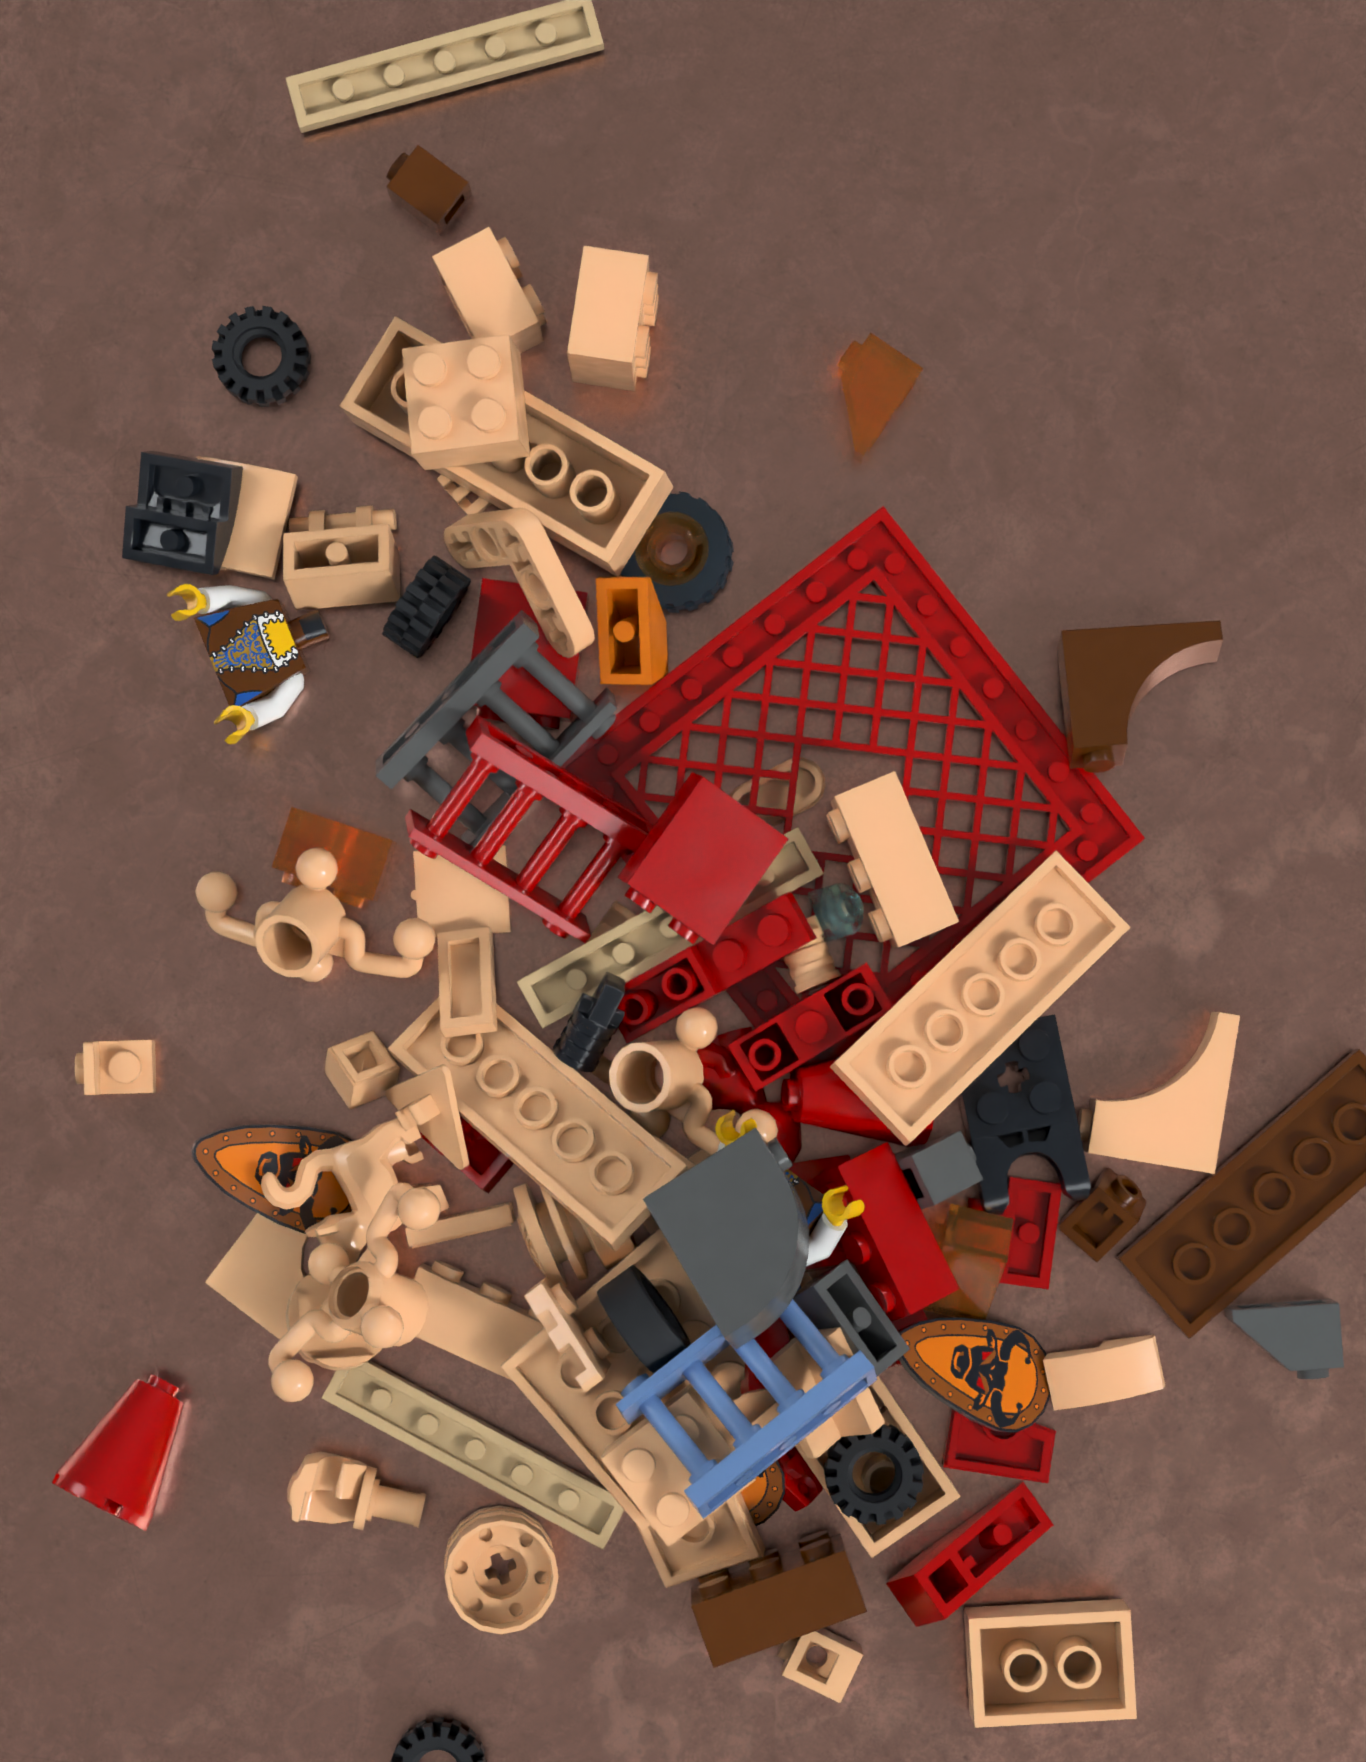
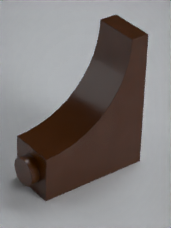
(1110, 673)

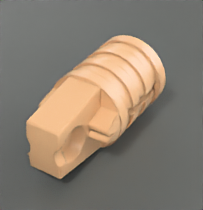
(812, 964)

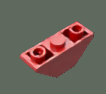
(810, 1026)

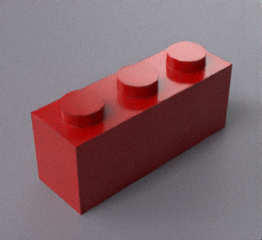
(891, 1236)

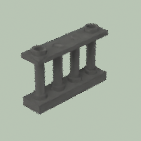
(480, 685)

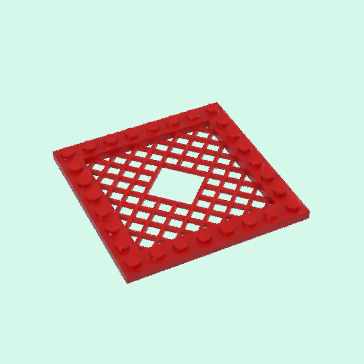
(883, 555)

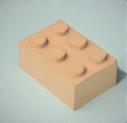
(609, 318)
(891, 861)
(1050, 1663)

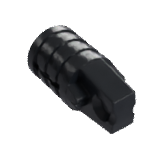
(591, 1025)

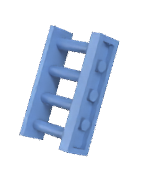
(754, 1446)

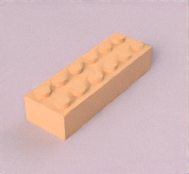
(575, 481)

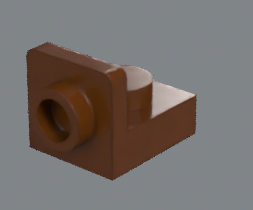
(1105, 1216)

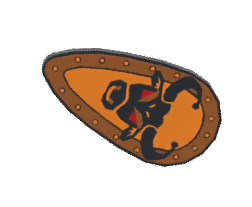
(243, 1154)
(979, 1369)

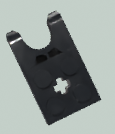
(1025, 1123)

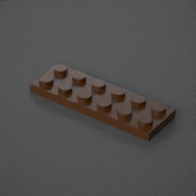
(1258, 1202)

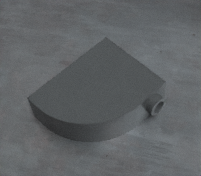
(738, 1233)

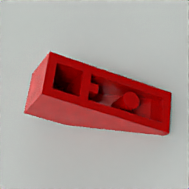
(969, 1556)

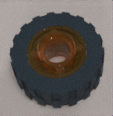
(707, 556)

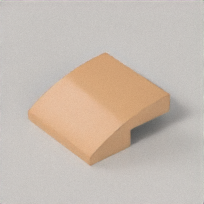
(259, 519)

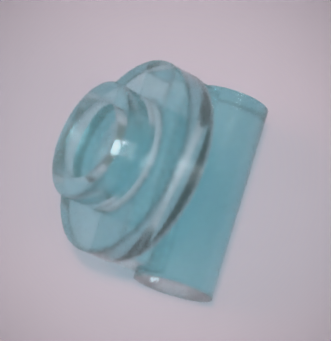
(837, 910)

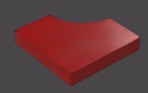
(998, 1453)

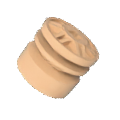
(558, 1236)
(493, 1600)

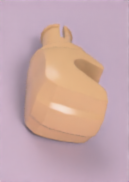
(345, 1490)

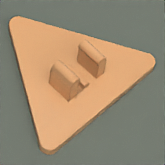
(432, 1106)

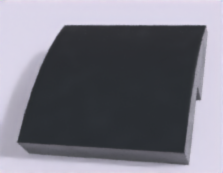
(182, 512)

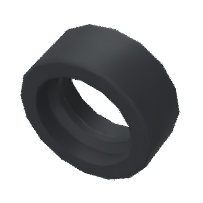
(643, 1318)

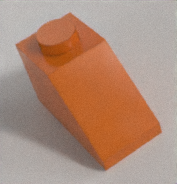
(630, 631)

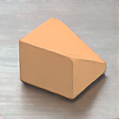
(361, 1069)

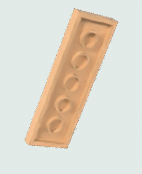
(980, 998)
(547, 1121)

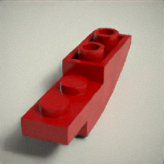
(710, 969)

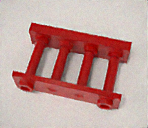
(535, 779)

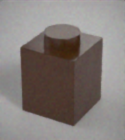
(427, 188)

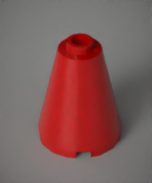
(824, 1100)
(126, 1453)

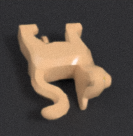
(364, 1175)

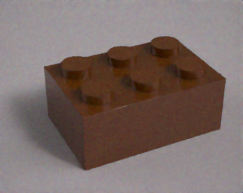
(776, 1598)

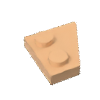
(584, 1347)

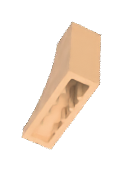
(1176, 1121)

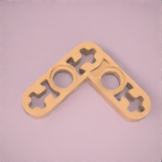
(520, 541)

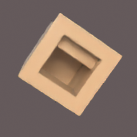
(832, 1674)

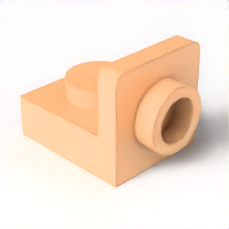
(117, 1067)

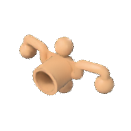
(311, 926)
(682, 1094)
(361, 1295)

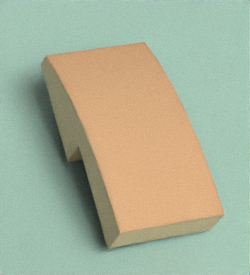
(1104, 1373)

